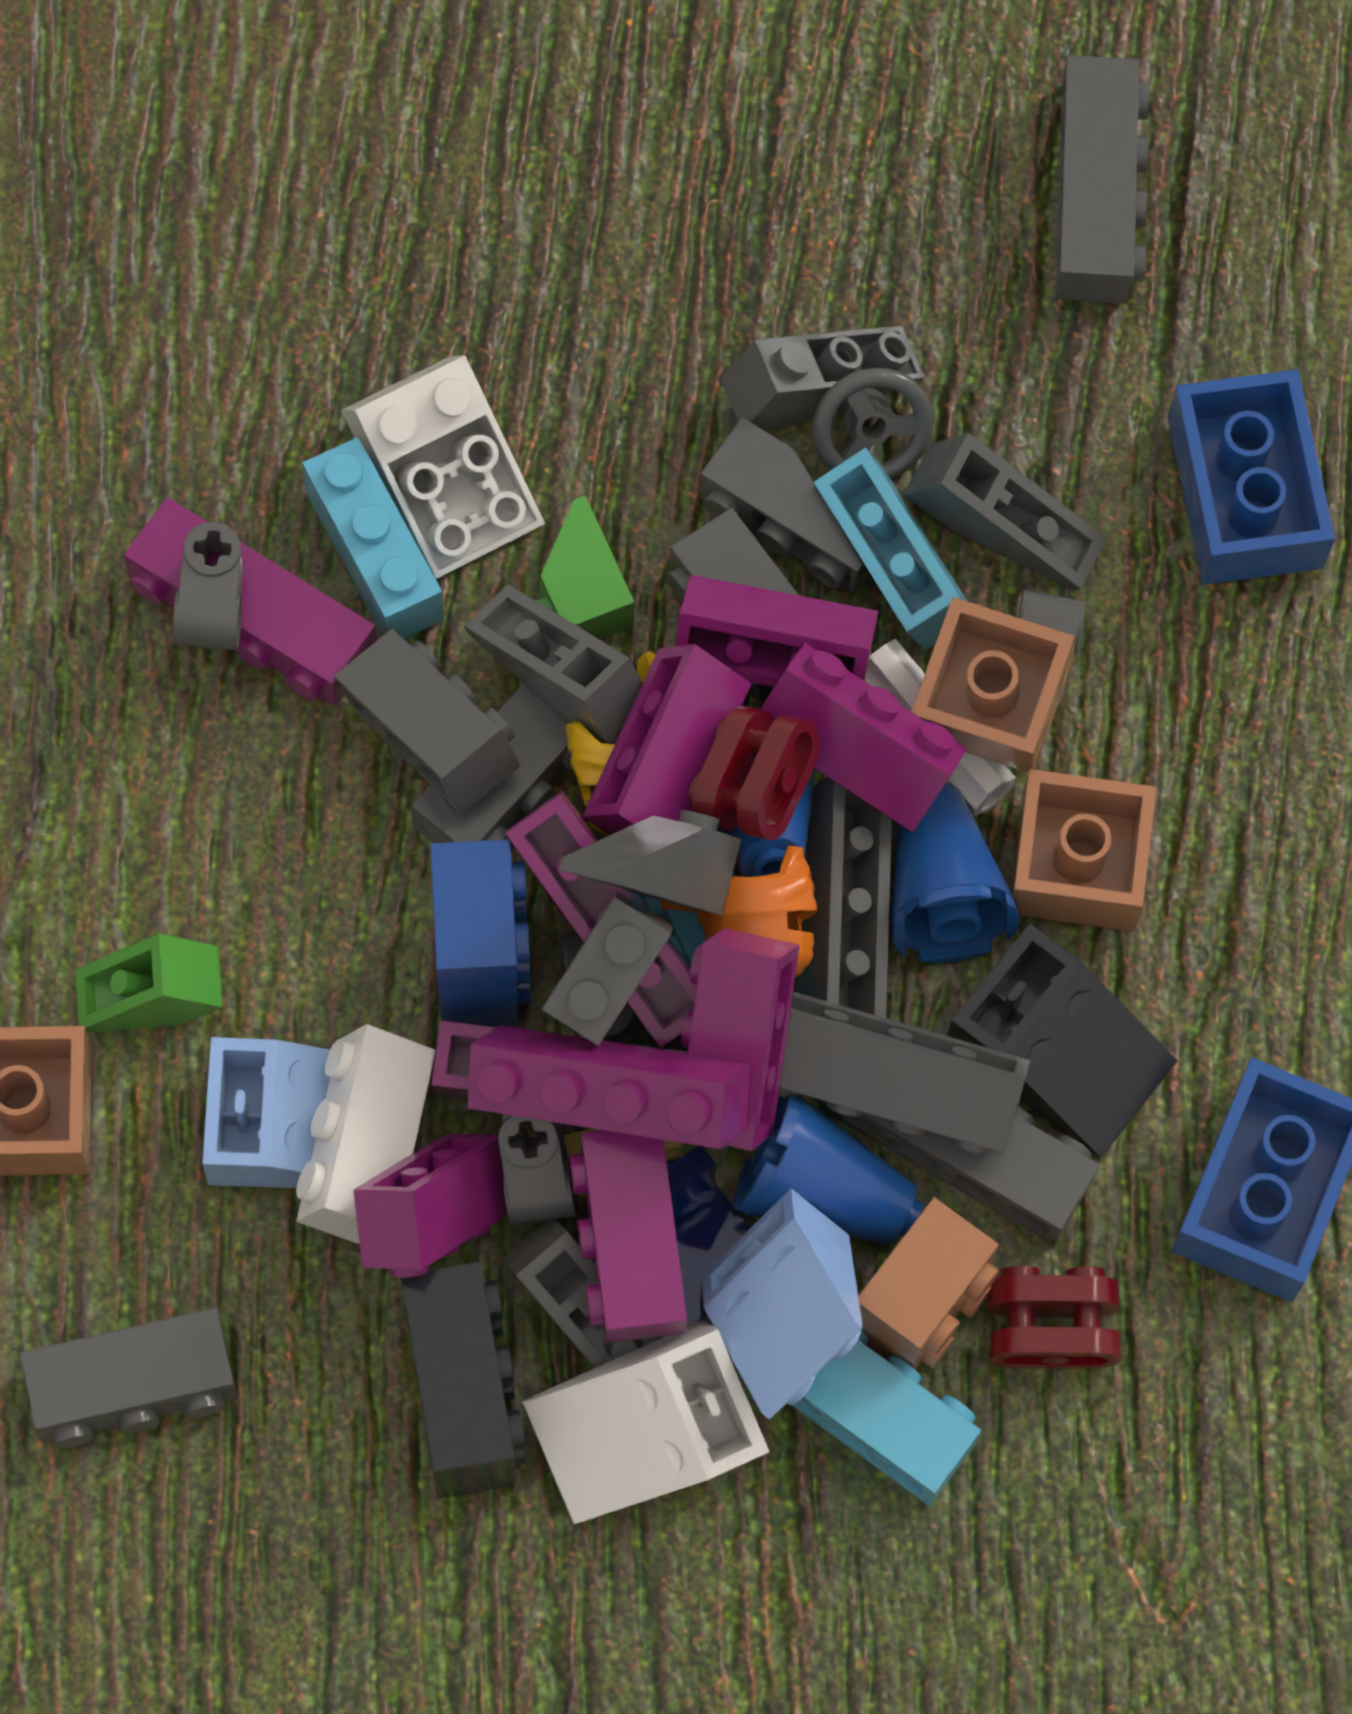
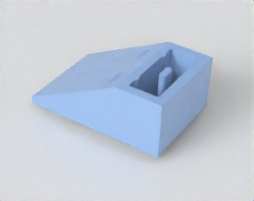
(261, 1111)
(785, 1301)

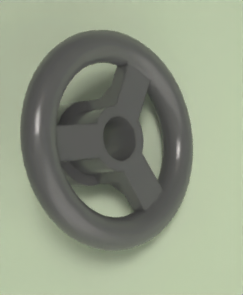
(865, 402)

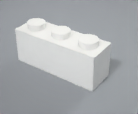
(362, 1124)

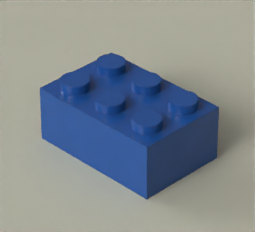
(1250, 477)
(480, 932)
(1270, 1181)

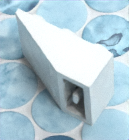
(445, 464)
(646, 1424)

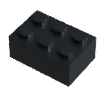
(463, 1380)

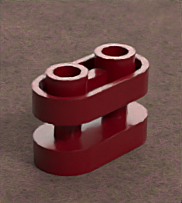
(756, 771)
(1079, 1294)

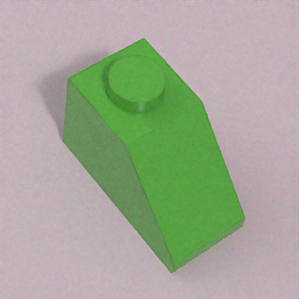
(583, 577)
(149, 985)

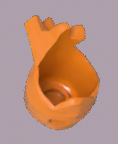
(768, 906)

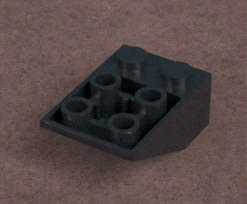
(1085, 1048)

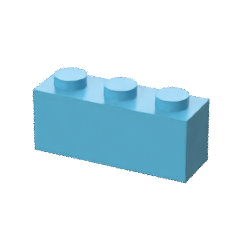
(373, 540)
(891, 545)
(892, 1419)

